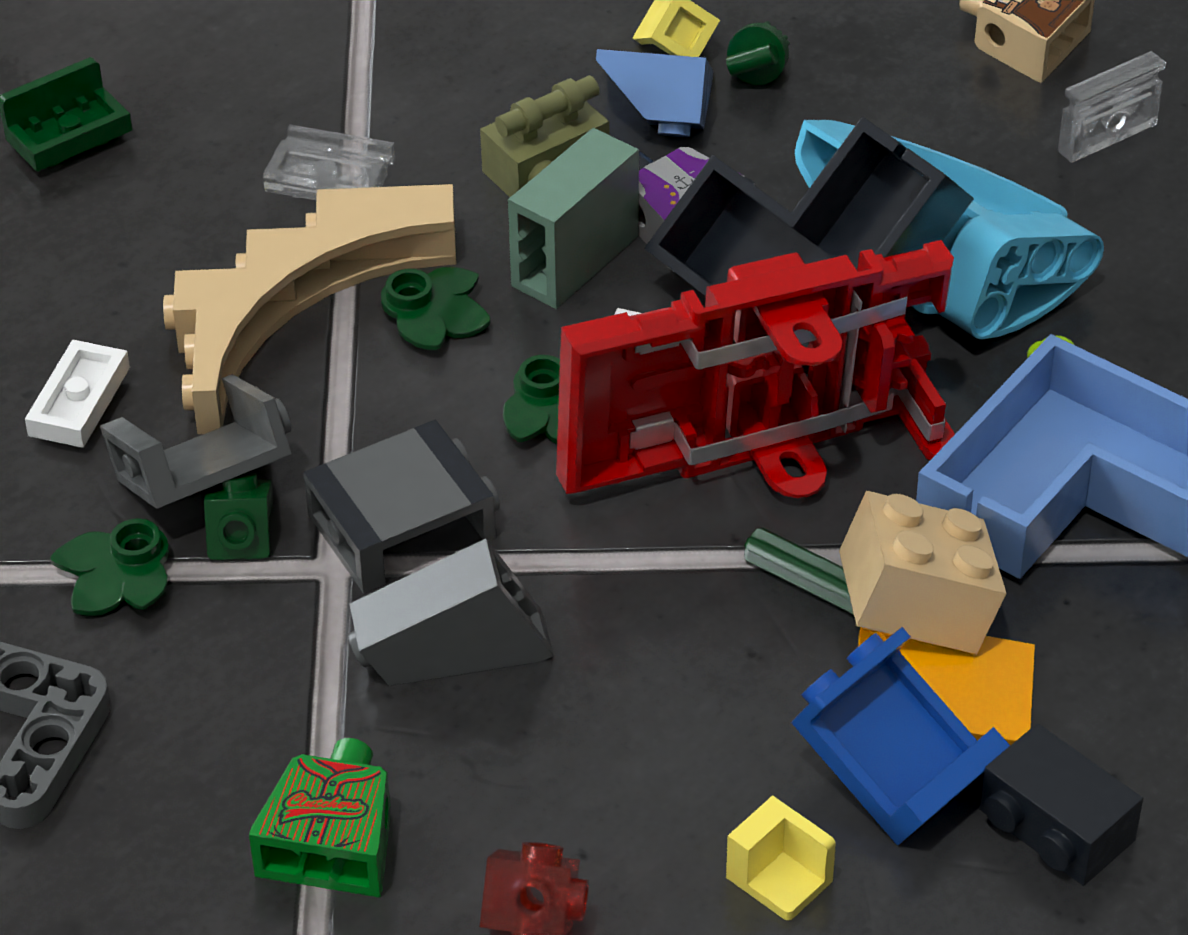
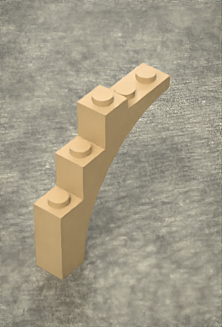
(350, 239)

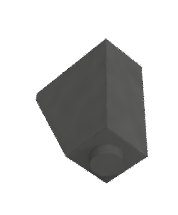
(449, 620)

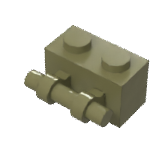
(538, 132)

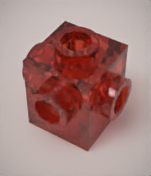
(508, 895)

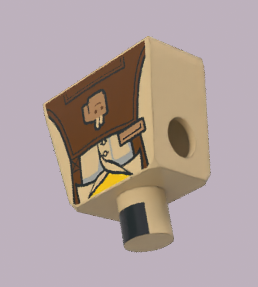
(1030, 33)

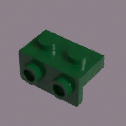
(62, 115)

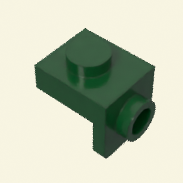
(238, 518)

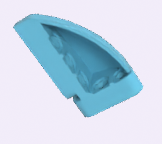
(1009, 247)

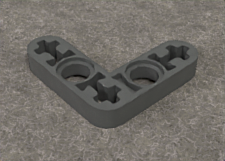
(47, 716)

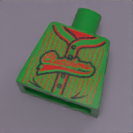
(326, 823)

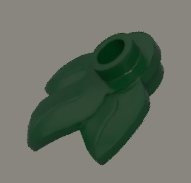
(434, 305)
(535, 400)
(115, 567)

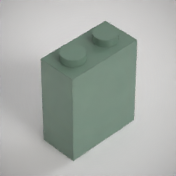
(574, 217)

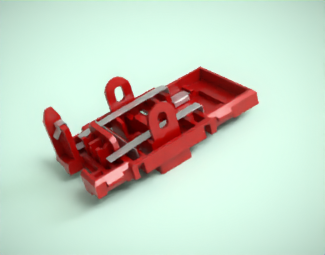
(670, 381)

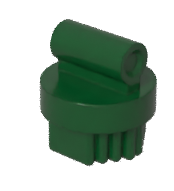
(757, 53)

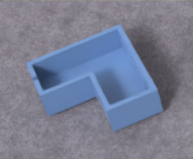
(1065, 439)

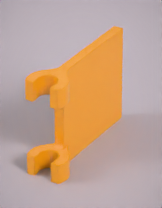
(980, 687)

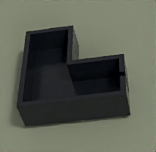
(863, 199)

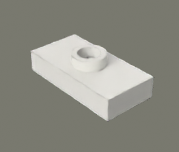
(77, 393)

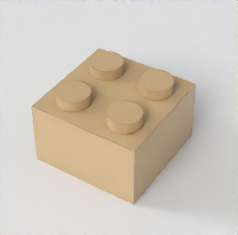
(921, 571)

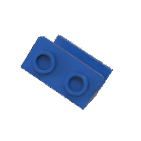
(892, 737)

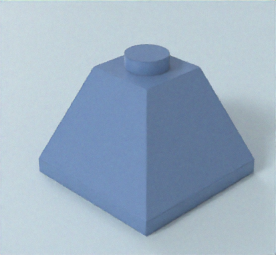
(662, 87)

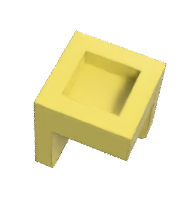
(677, 27)
(780, 858)

